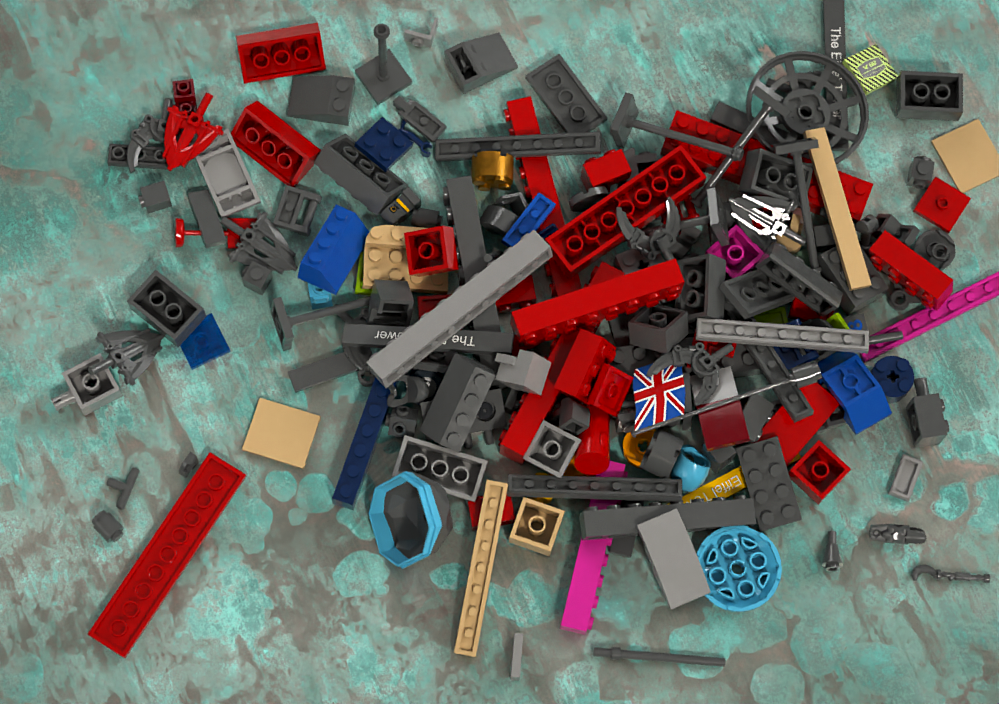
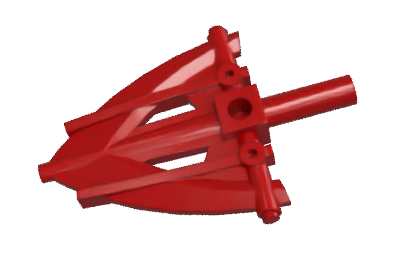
(178, 152)

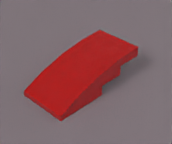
(796, 435)

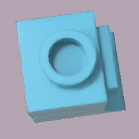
(319, 297)

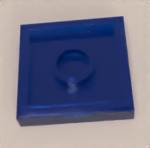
(204, 343)

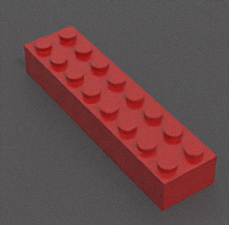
(642, 199)
(597, 303)

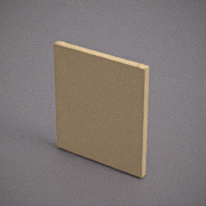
(968, 156)
(281, 433)

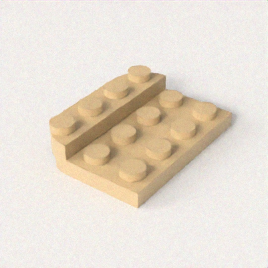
(387, 260)

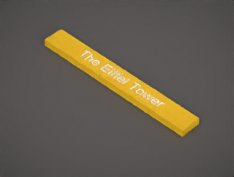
(723, 486)

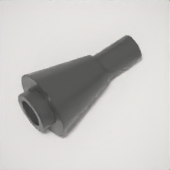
(832, 558)

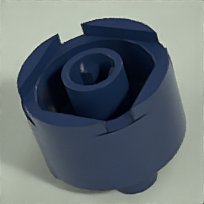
(900, 371)

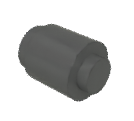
(426, 218)
(108, 526)

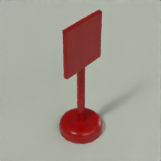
(232, 238)

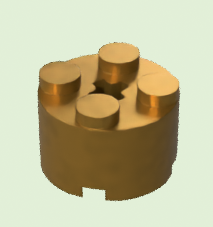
(492, 170)

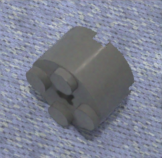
(661, 453)

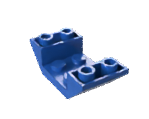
(854, 390)

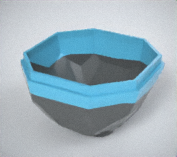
(409, 518)

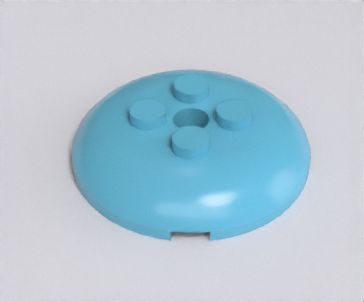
(757, 559)

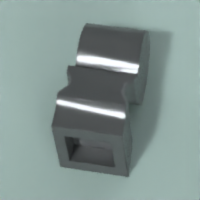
(684, 242)

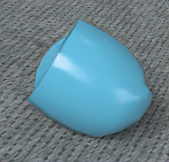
(691, 472)

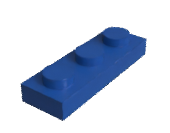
(529, 220)

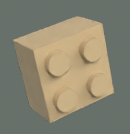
(536, 526)

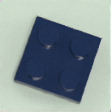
(383, 144)

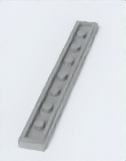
(782, 335)

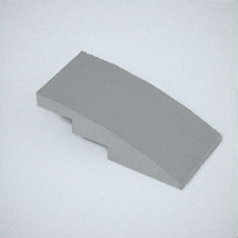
(673, 559)

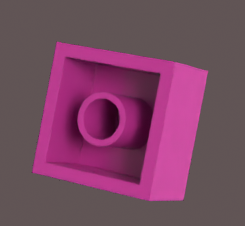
(740, 255)

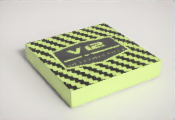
(870, 69)

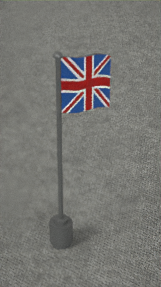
(662, 397)

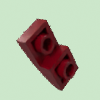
(185, 95)

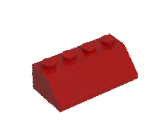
(281, 52)
(274, 144)

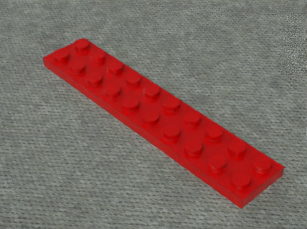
(167, 555)

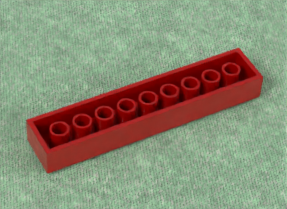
(855, 189)
(535, 407)

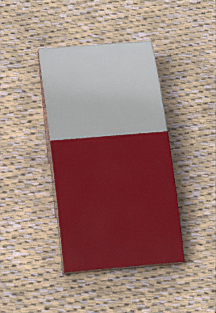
(724, 424)

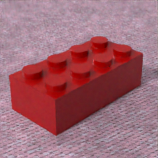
(910, 271)

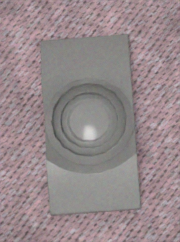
(227, 176)

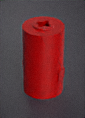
(594, 450)

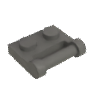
(290, 208)

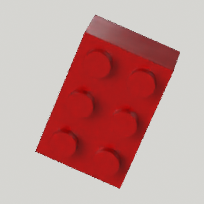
(584, 365)

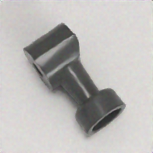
(866, 227)

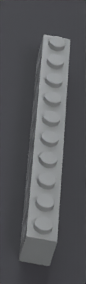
(459, 308)

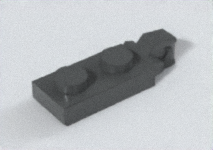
(420, 119)

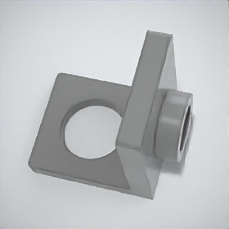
(420, 39)

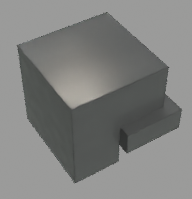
(390, 303)

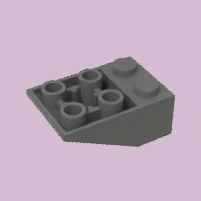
(479, 61)

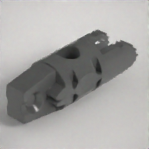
(897, 534)

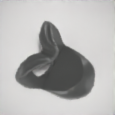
(416, 391)

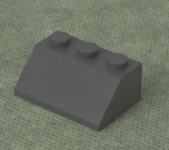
(701, 287)

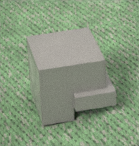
(524, 372)

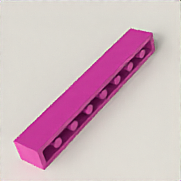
(587, 569)

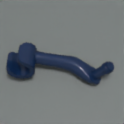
(415, 139)

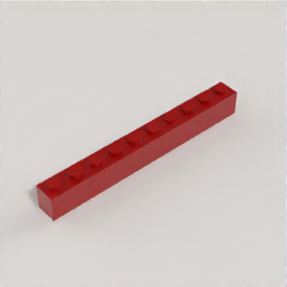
(539, 179)

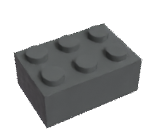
(929, 95)
(855, 299)
(166, 308)

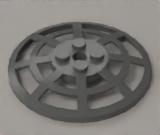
(810, 101)

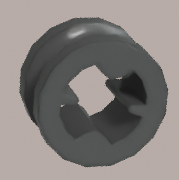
(362, 381)

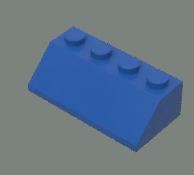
(334, 250)

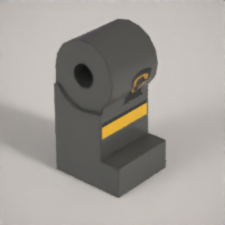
(401, 207)

